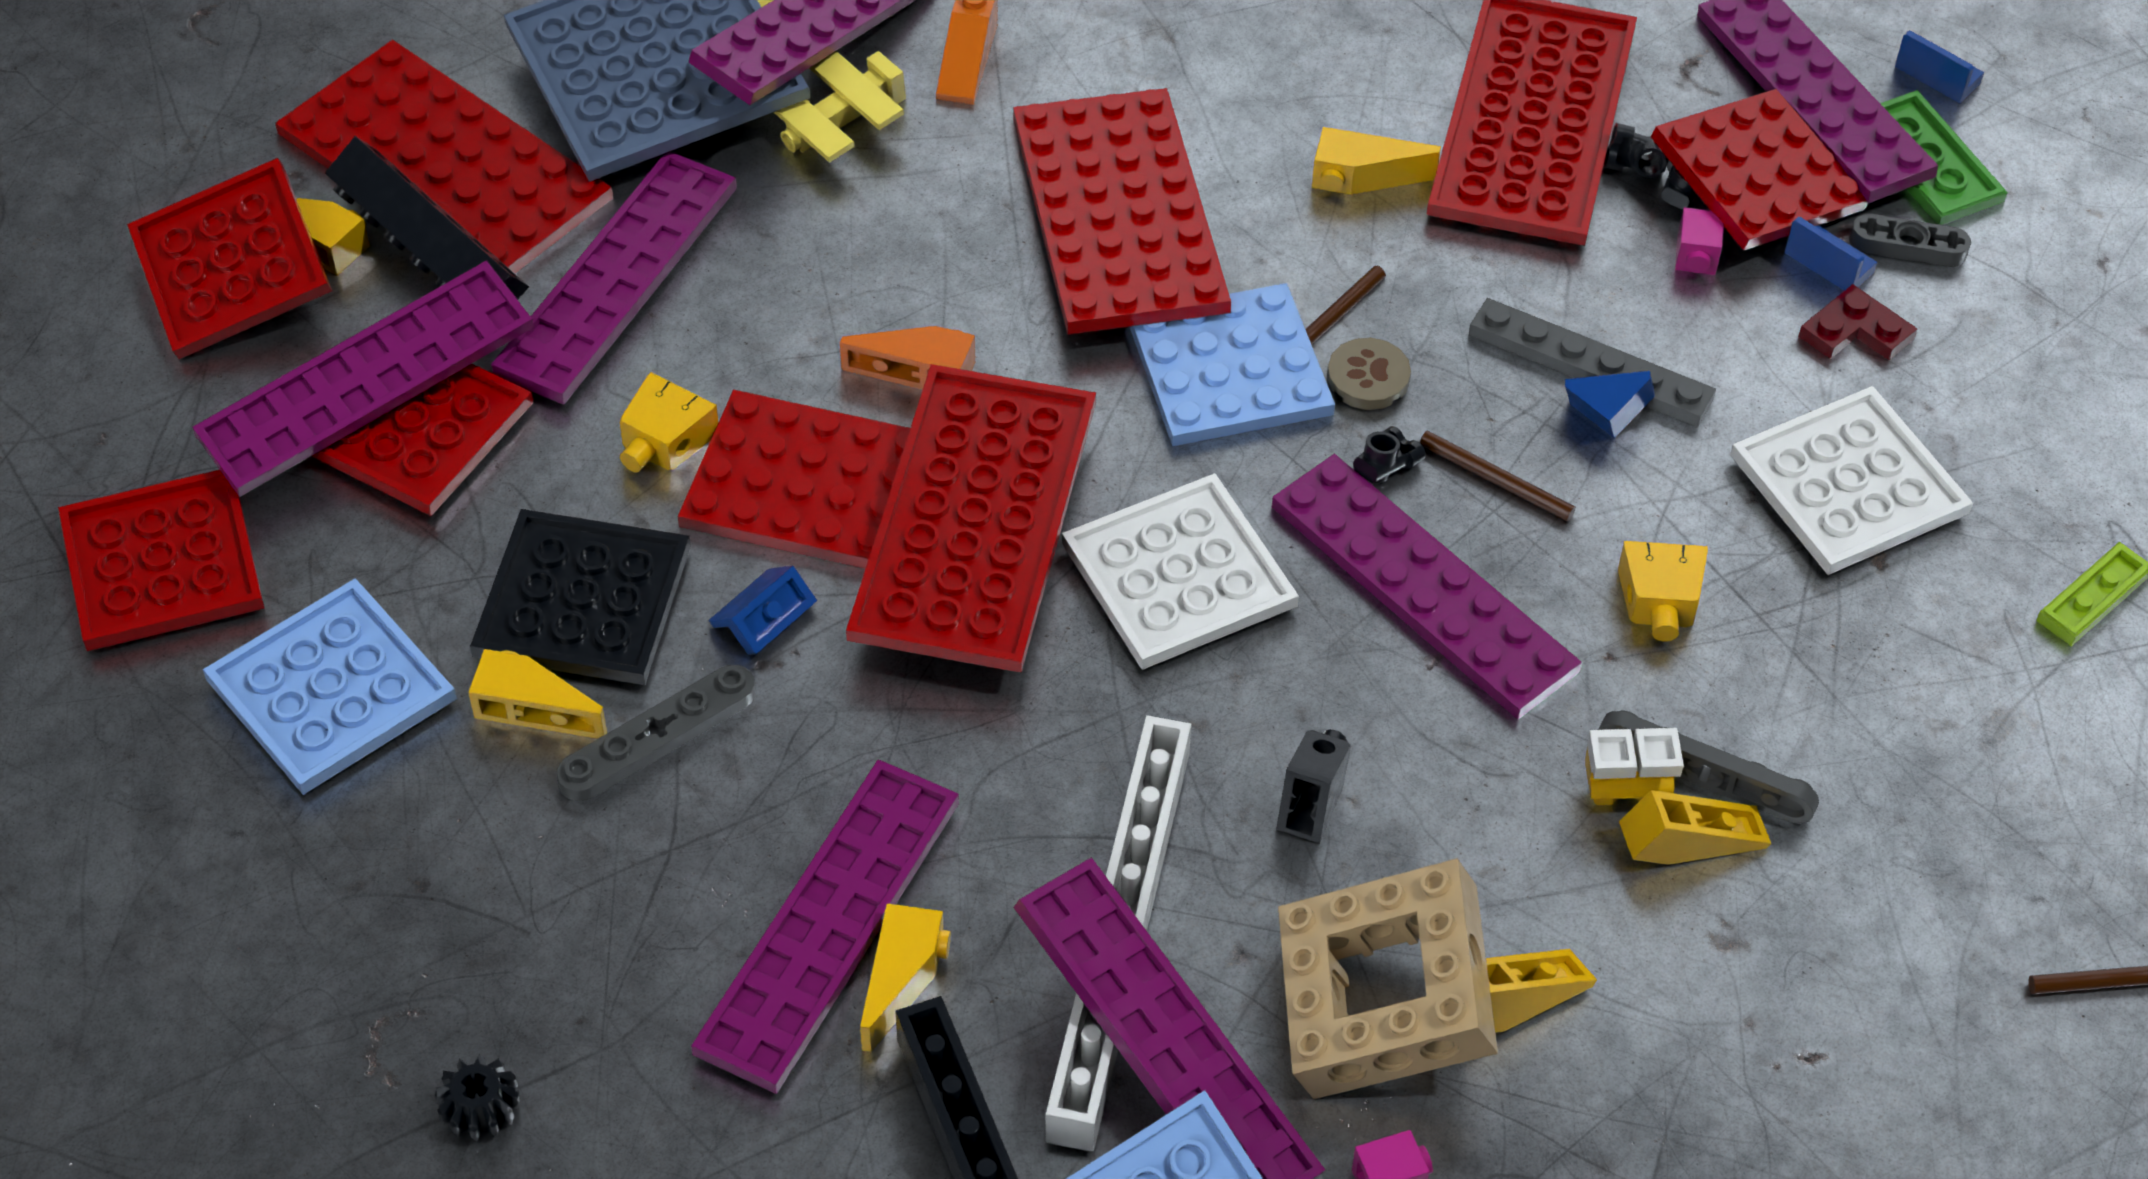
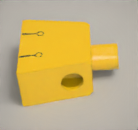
(665, 425)
(1662, 584)

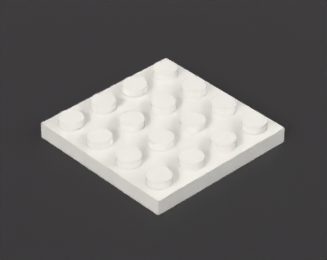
(1851, 479)
(1179, 571)

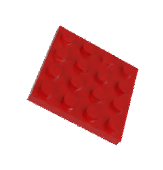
(1759, 168)
(228, 258)
(432, 439)
(159, 559)

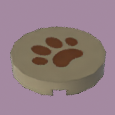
(1369, 373)

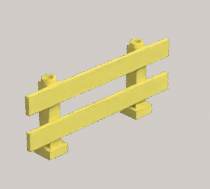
(868, 94)

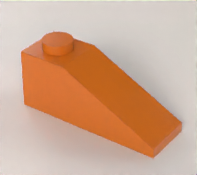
(967, 49)
(907, 353)

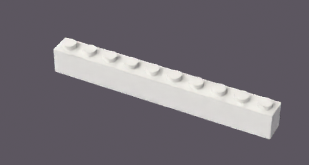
(1134, 872)

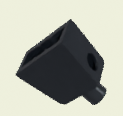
(1318, 762)

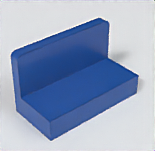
(1937, 67)
(1828, 255)
(765, 608)

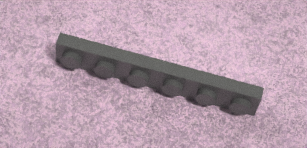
(1585, 357)

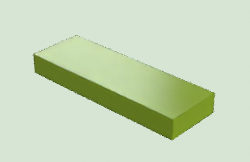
(2094, 594)

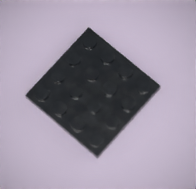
(583, 595)

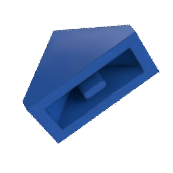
(1611, 399)

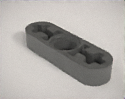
(1940, 235)

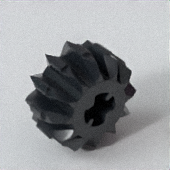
(477, 1097)

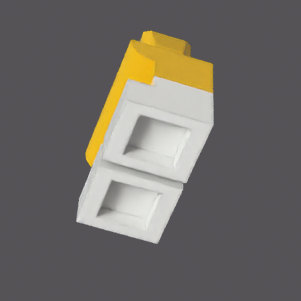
(1632, 766)

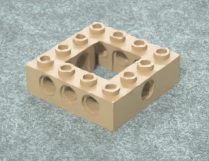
(1403, 1039)

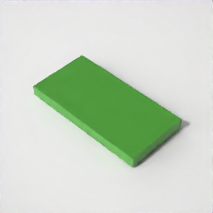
(1961, 181)

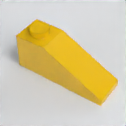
(1366, 162)
(336, 233)
(526, 694)
(1690, 828)
(903, 966)
(1533, 983)

